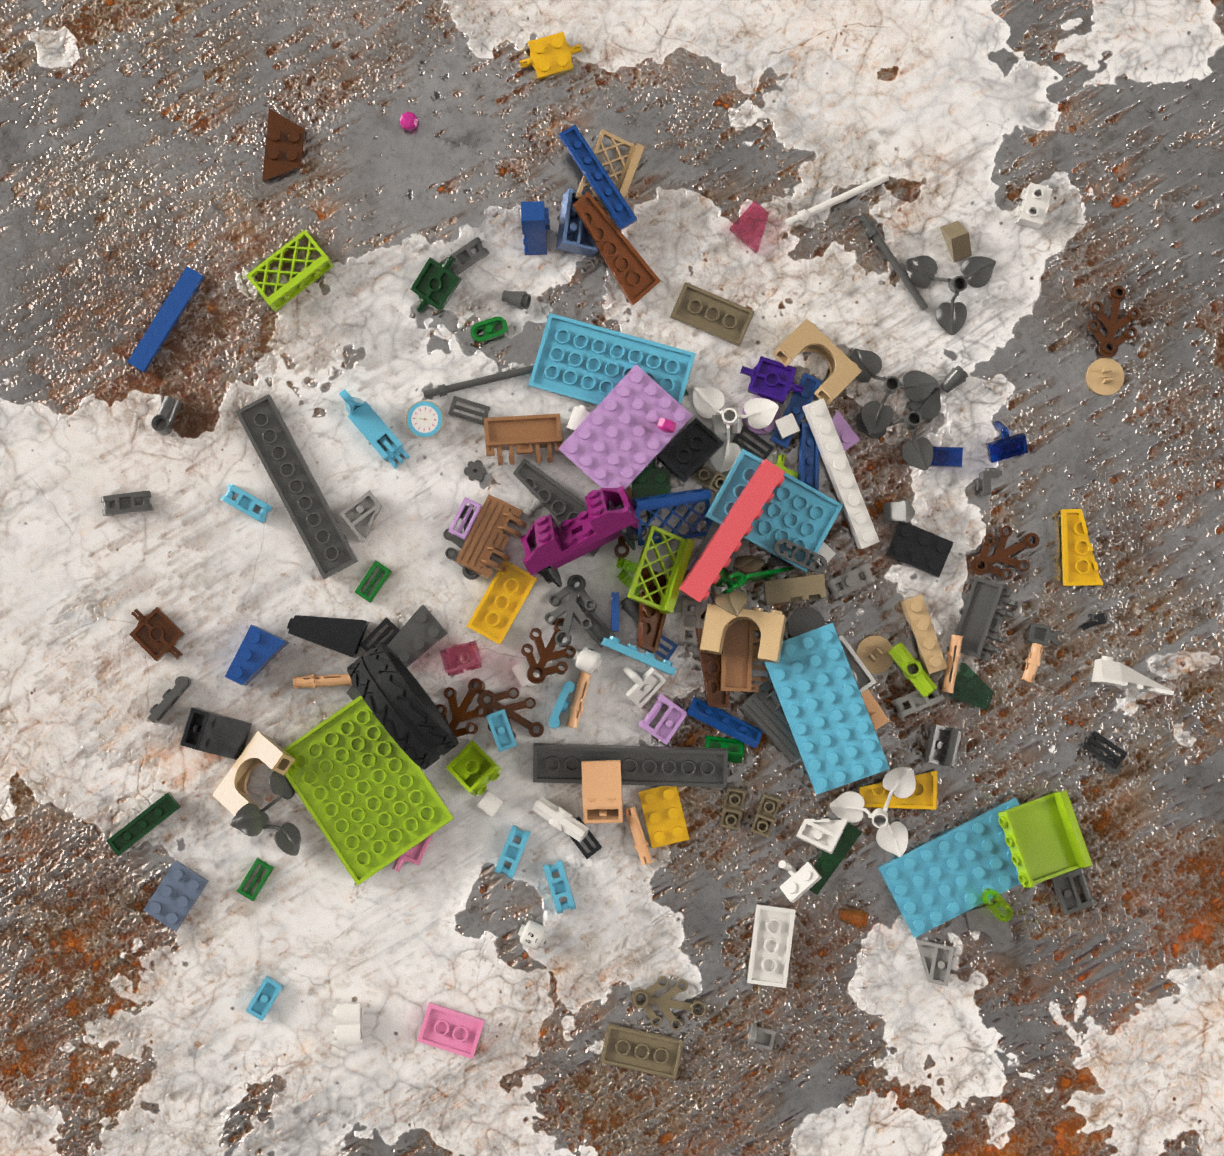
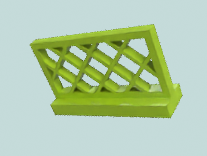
(295, 284)
(675, 576)

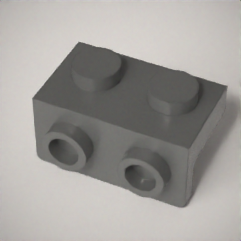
(943, 745)

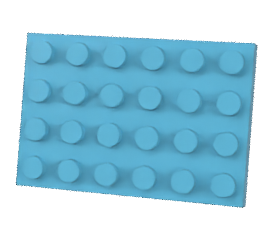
(793, 513)

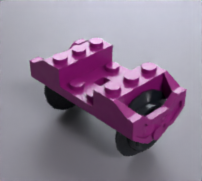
(605, 520)

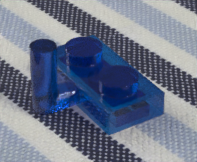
(1007, 446)

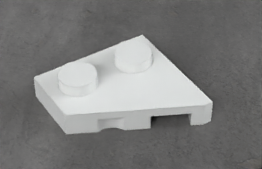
(822, 833)

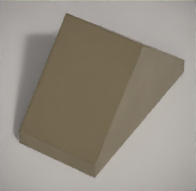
(957, 240)

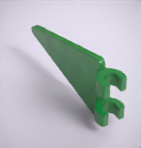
(749, 578)

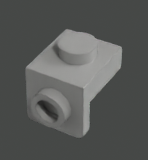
(719, 427)

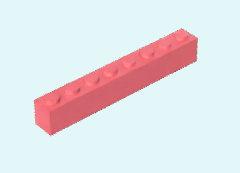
(732, 529)

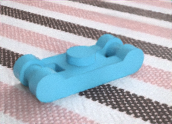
(246, 503)
(561, 704)
(512, 852)
(559, 887)

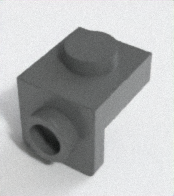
(983, 485)

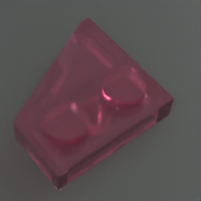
(751, 226)

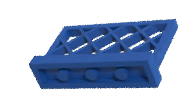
(669, 500)

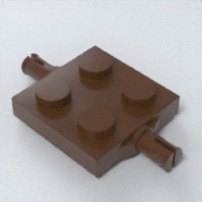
(157, 634)

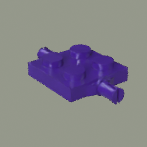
(772, 380)

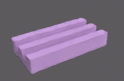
(458, 533)

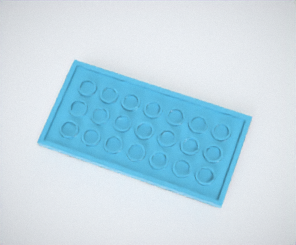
(591, 360)
(826, 710)
(952, 872)

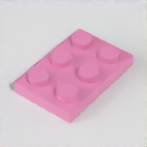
(451, 1030)

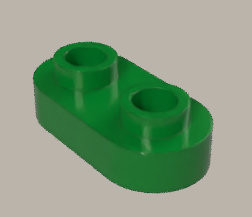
(489, 330)

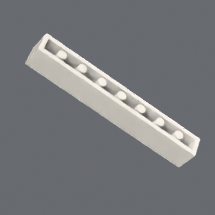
(840, 474)

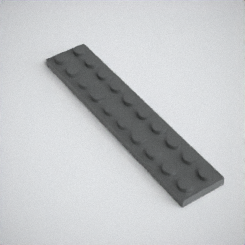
(296, 486)
(638, 764)

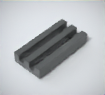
(466, 417)

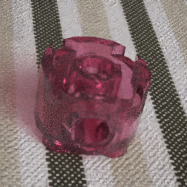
(469, 653)

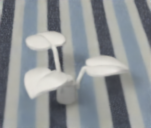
(758, 411)
(890, 837)

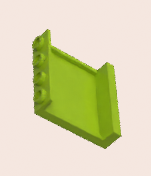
(1044, 838)

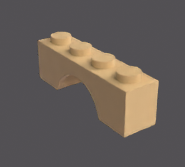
(922, 627)

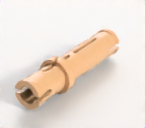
(321, 681)
(948, 686)
(578, 700)
(638, 835)

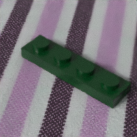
(143, 824)
(827, 862)

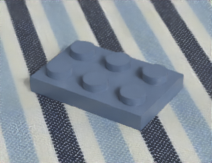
(176, 895)

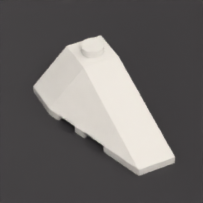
(1117, 674)

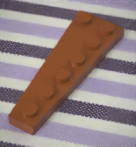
(621, 257)

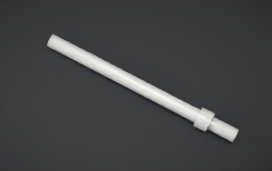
(804, 215)

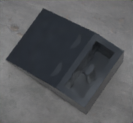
(215, 733)

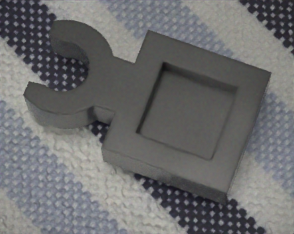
(1042, 634)

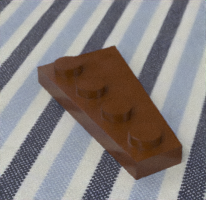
(650, 619)
(712, 676)

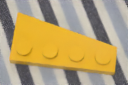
(1077, 551)
(922, 798)

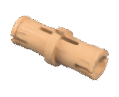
(1032, 662)

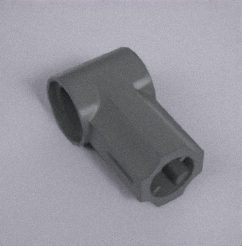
(167, 413)

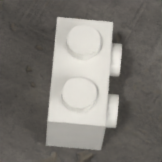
(1033, 206)

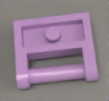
(668, 723)

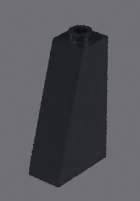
(333, 633)

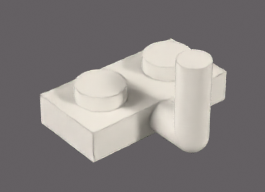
(645, 686)
(799, 881)

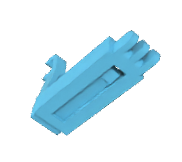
(373, 429)

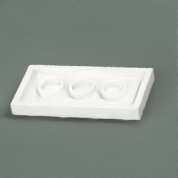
(771, 945)

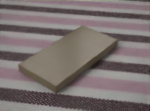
(712, 314)
(642, 1051)

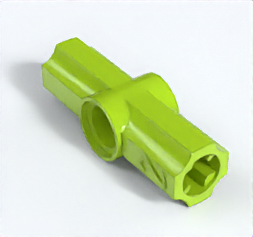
(904, 660)

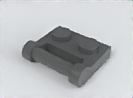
(1067, 892)

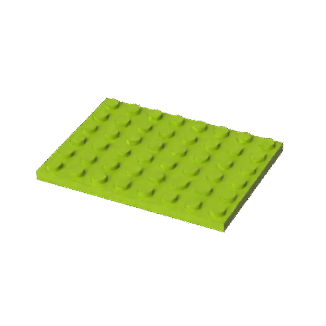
(364, 790)

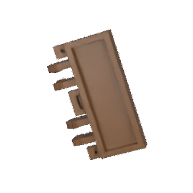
(523, 433)
(487, 536)
(738, 657)

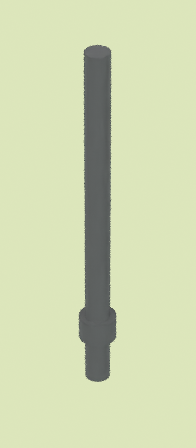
(872, 231)
(442, 390)

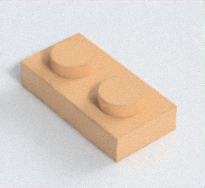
(876, 714)

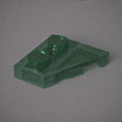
(971, 688)

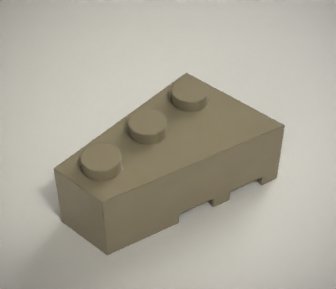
(794, 589)

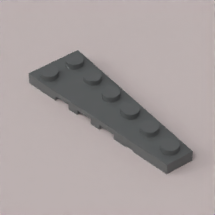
(550, 493)
(413, 640)

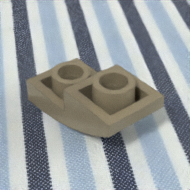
(709, 479)
(732, 807)
(766, 814)

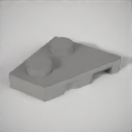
(362, 515)
(936, 961)

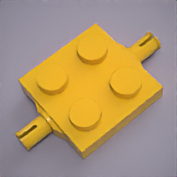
(550, 55)

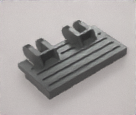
(980, 617)
(771, 720)

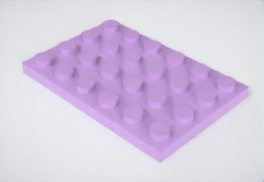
(623, 431)

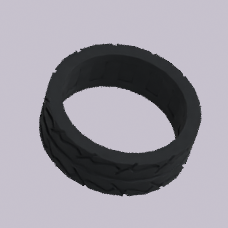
(402, 706)

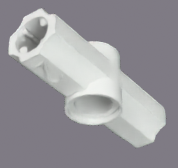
(560, 819)

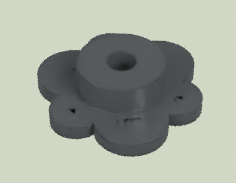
(477, 465)

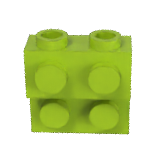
(474, 768)

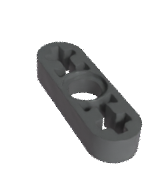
(788, 544)

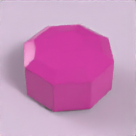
(408, 121)
(666, 425)

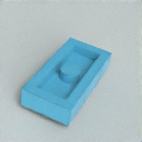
(501, 730)
(264, 998)

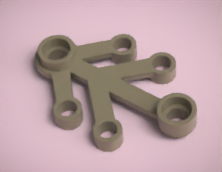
(665, 1002)

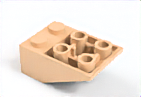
(602, 791)

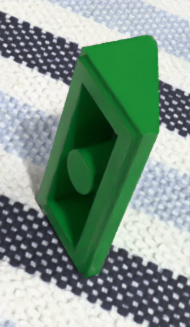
(734, 746)

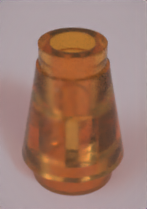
(854, 917)

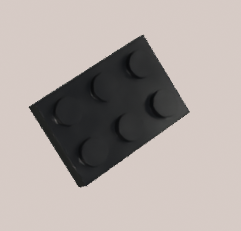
(690, 450)
(919, 549)

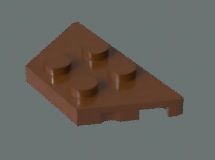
(283, 147)

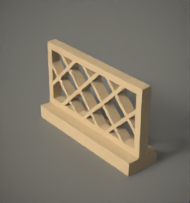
(628, 168)

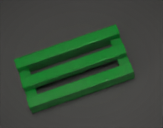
(366, 578)
(263, 865)

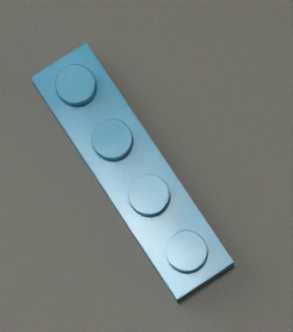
(646, 658)

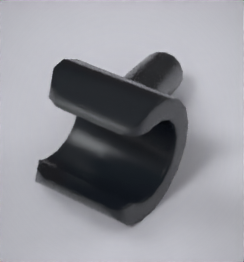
(1101, 619)

